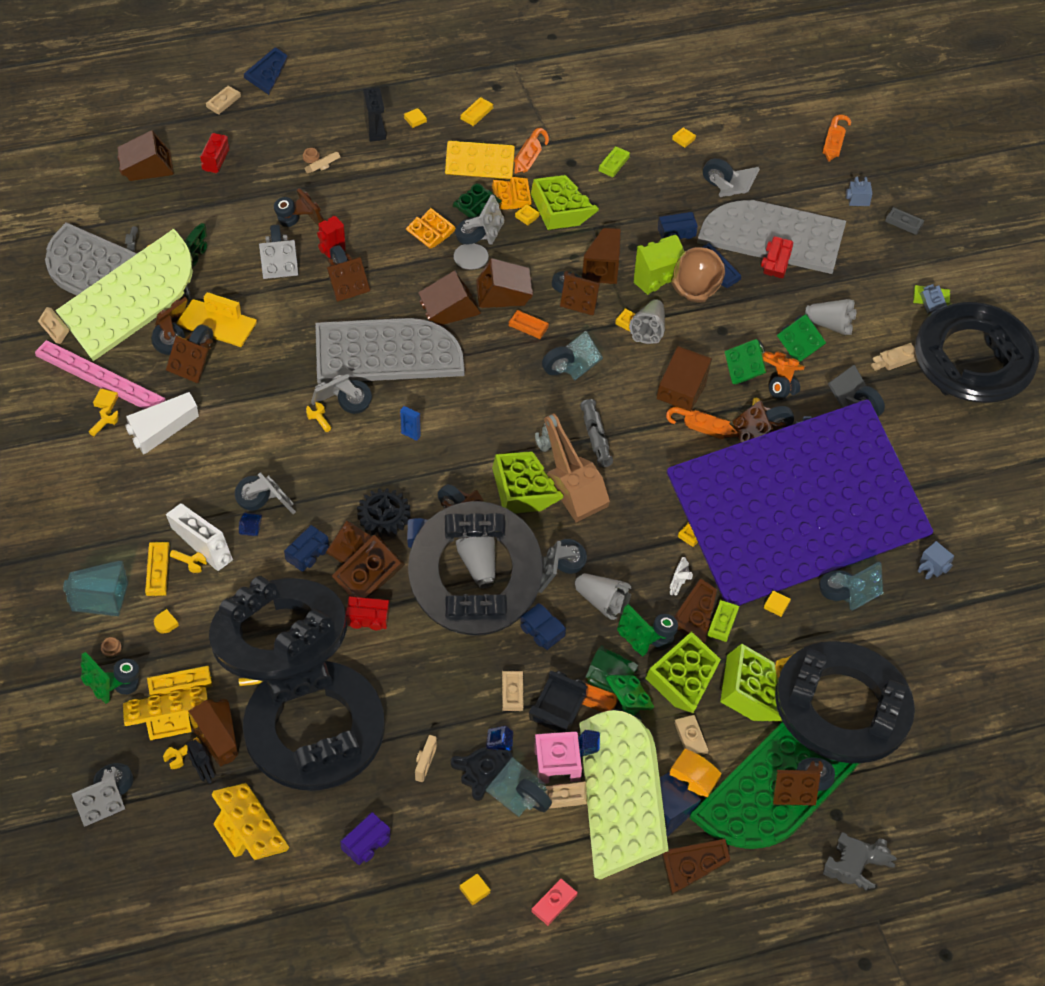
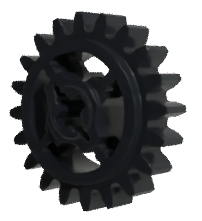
(383, 520)

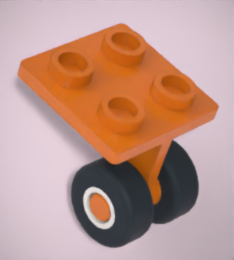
(785, 383)

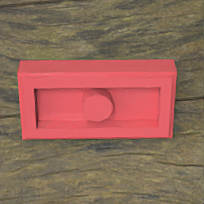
(554, 902)

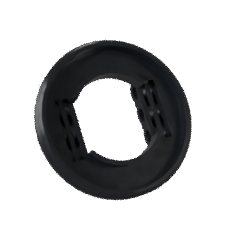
(1004, 334)
(484, 612)
(295, 651)
(891, 718)
(331, 759)

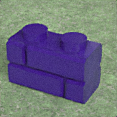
(366, 839)

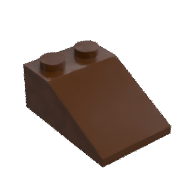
(368, 568)

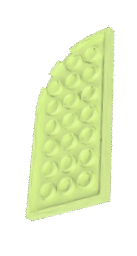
(129, 295)
(623, 794)

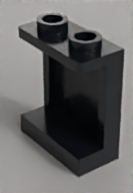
(372, 110)
(559, 702)

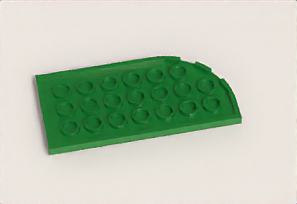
(743, 804)

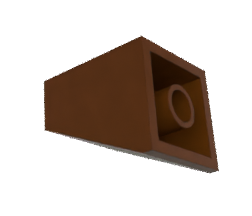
(145, 158)
(602, 257)
(503, 285)
(448, 300)
(684, 379)

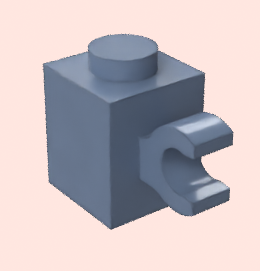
(859, 193)
(932, 298)
(936, 560)

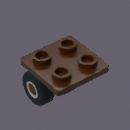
(289, 211)

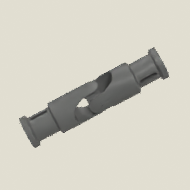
(596, 433)

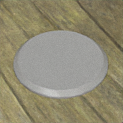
(471, 256)

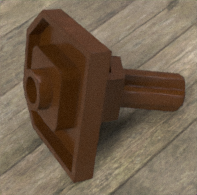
(347, 542)

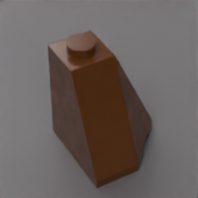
(214, 728)

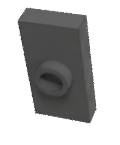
(904, 221)

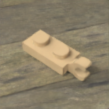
(895, 357)

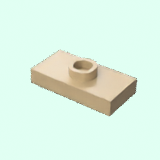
(223, 100)
(322, 163)
(53, 325)
(512, 690)
(691, 735)
(425, 758)
(567, 794)

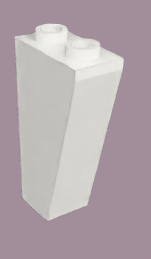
(161, 421)
(200, 536)

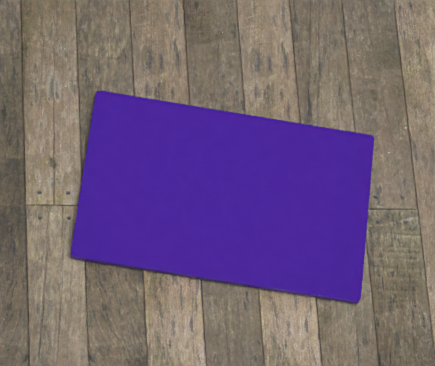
(798, 503)

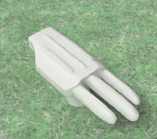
(680, 576)

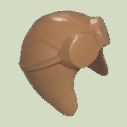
(698, 274)

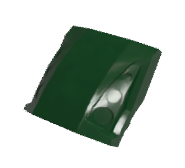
(474, 201)
(196, 243)
(608, 663)

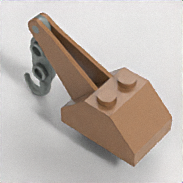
(576, 479)

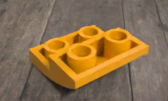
(513, 193)
(431, 228)
(697, 771)

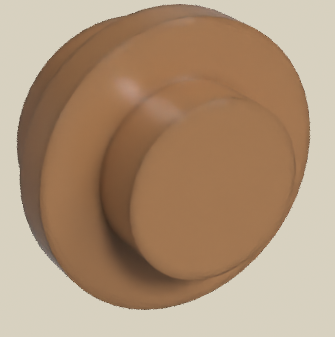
(311, 155)
(111, 647)

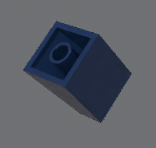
(677, 802)

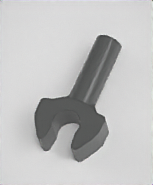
(130, 239)

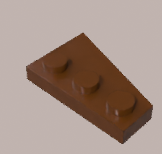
(696, 610)
(693, 862)

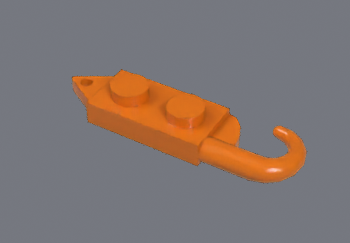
(835, 137)
(529, 151)
(704, 423)

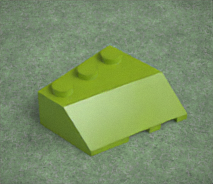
(561, 202)
(657, 263)
(523, 483)
(684, 673)
(750, 685)

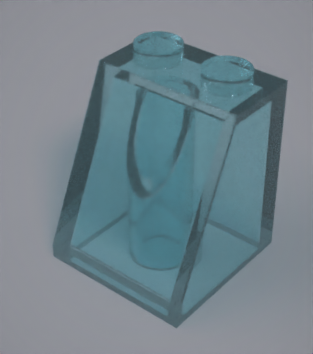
(97, 589)

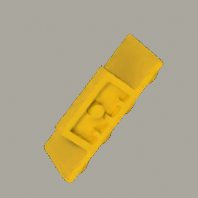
(479, 160)
(221, 316)
(164, 714)
(246, 824)

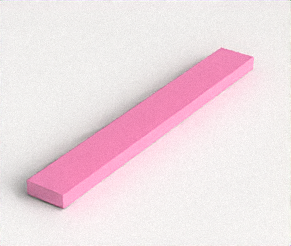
(97, 375)

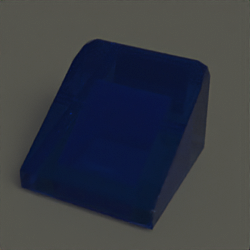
(250, 524)
(500, 738)
(589, 742)

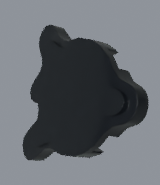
(481, 769)

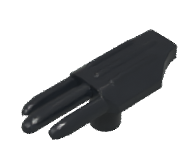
(199, 758)

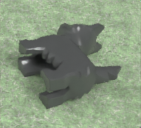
(854, 859)

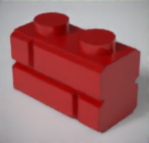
(214, 153)
(331, 234)
(778, 257)
(367, 613)

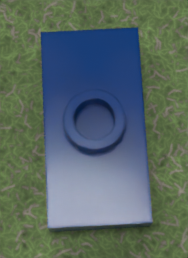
(410, 423)

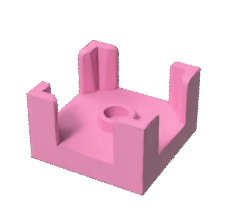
(558, 755)

